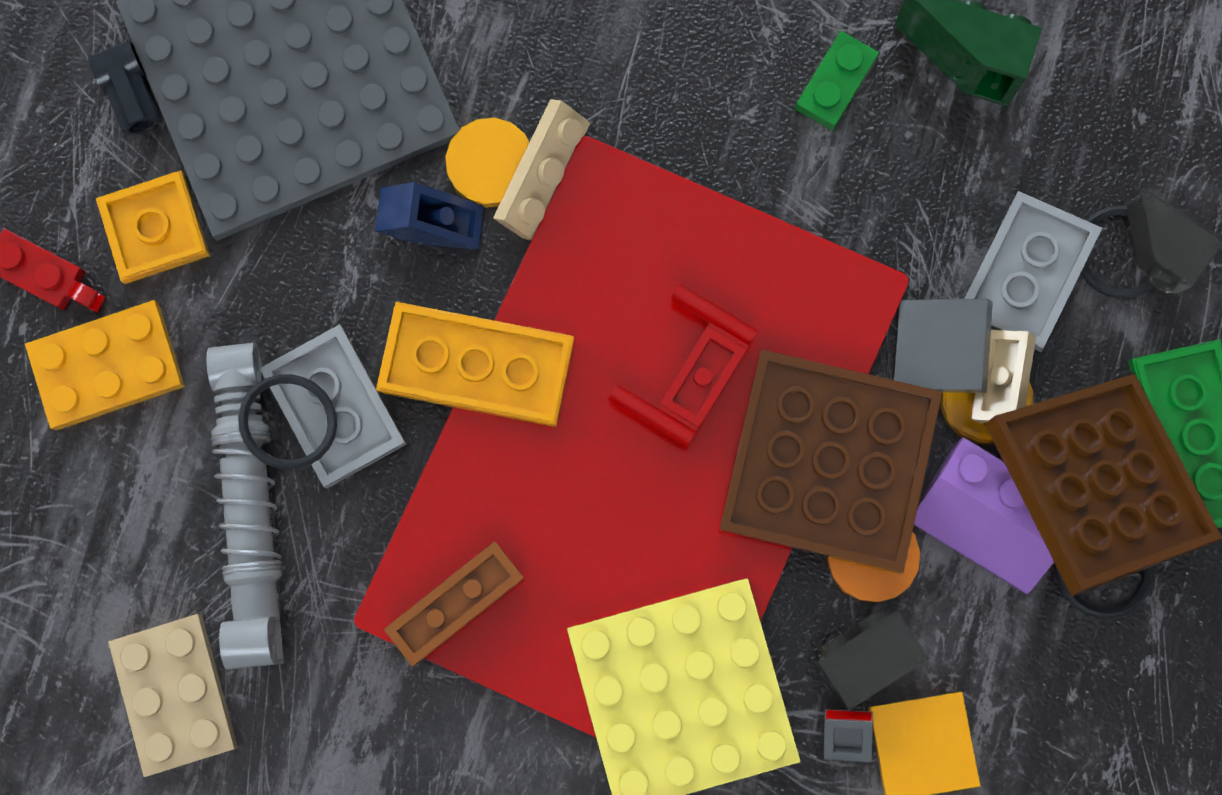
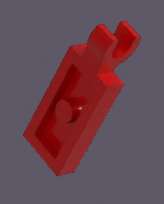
(44, 274)

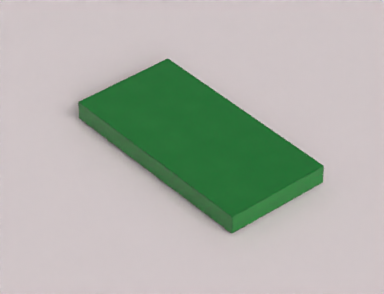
(1187, 399)

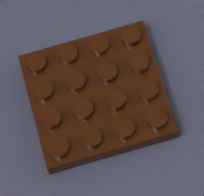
(831, 461)
(1102, 483)

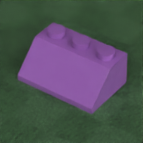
(983, 517)

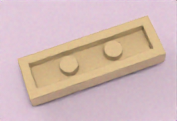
(541, 169)

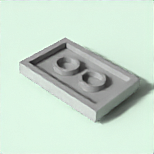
(1033, 266)
(363, 421)

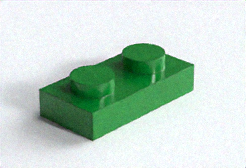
(836, 80)

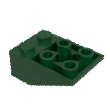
(972, 46)

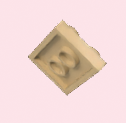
(172, 695)

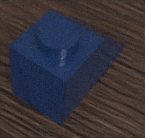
(429, 216)

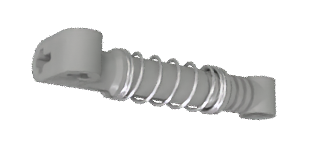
(252, 569)

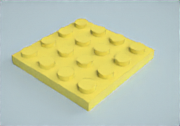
(683, 693)

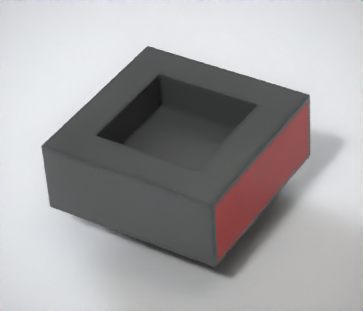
(848, 735)

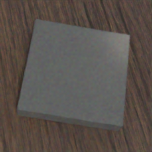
(944, 344)

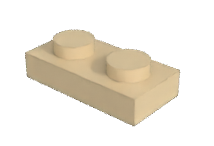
(1007, 374)

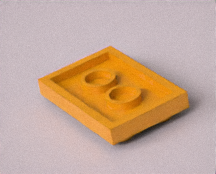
(104, 365)

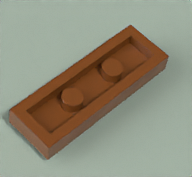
(454, 604)

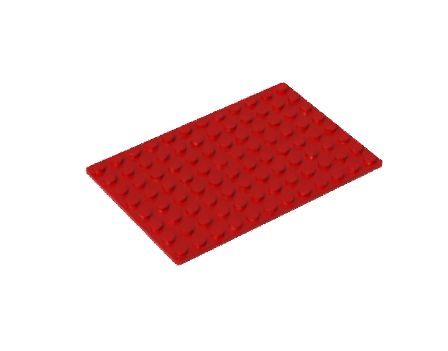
(603, 503)

